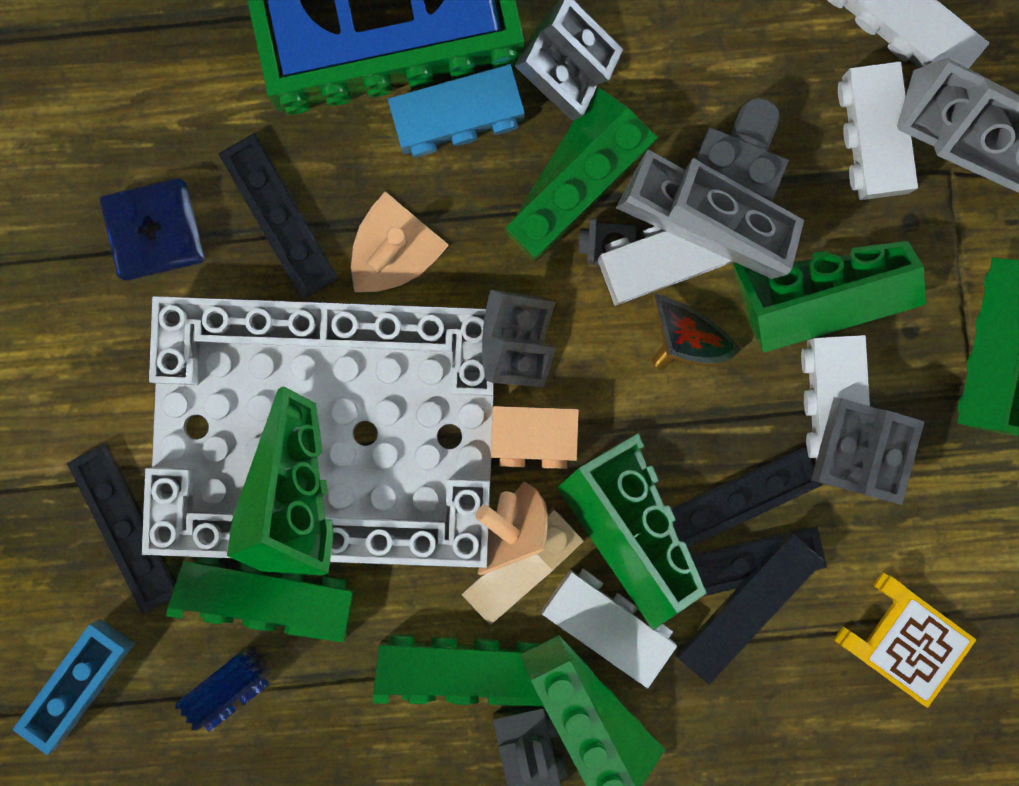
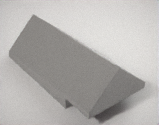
(965, 120)
(713, 214)

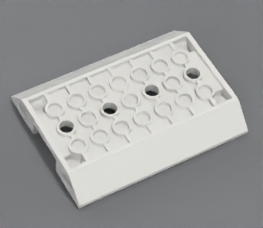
(359, 363)

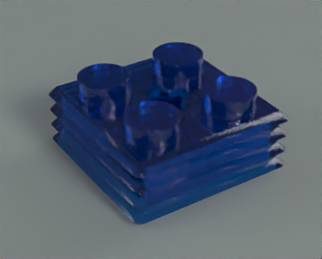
(175, 244)
(213, 698)

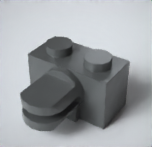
(744, 152)
(527, 748)

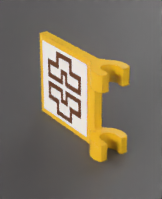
(911, 643)

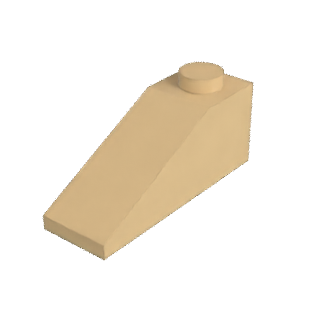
(501, 588)

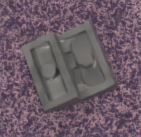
(569, 57)
(515, 339)
(867, 450)

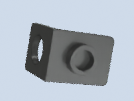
(592, 238)

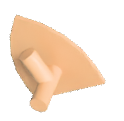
(392, 247)
(516, 527)

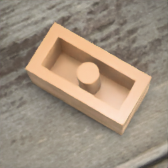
(534, 434)

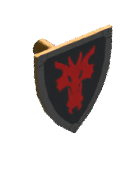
(690, 336)

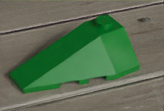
(281, 505)

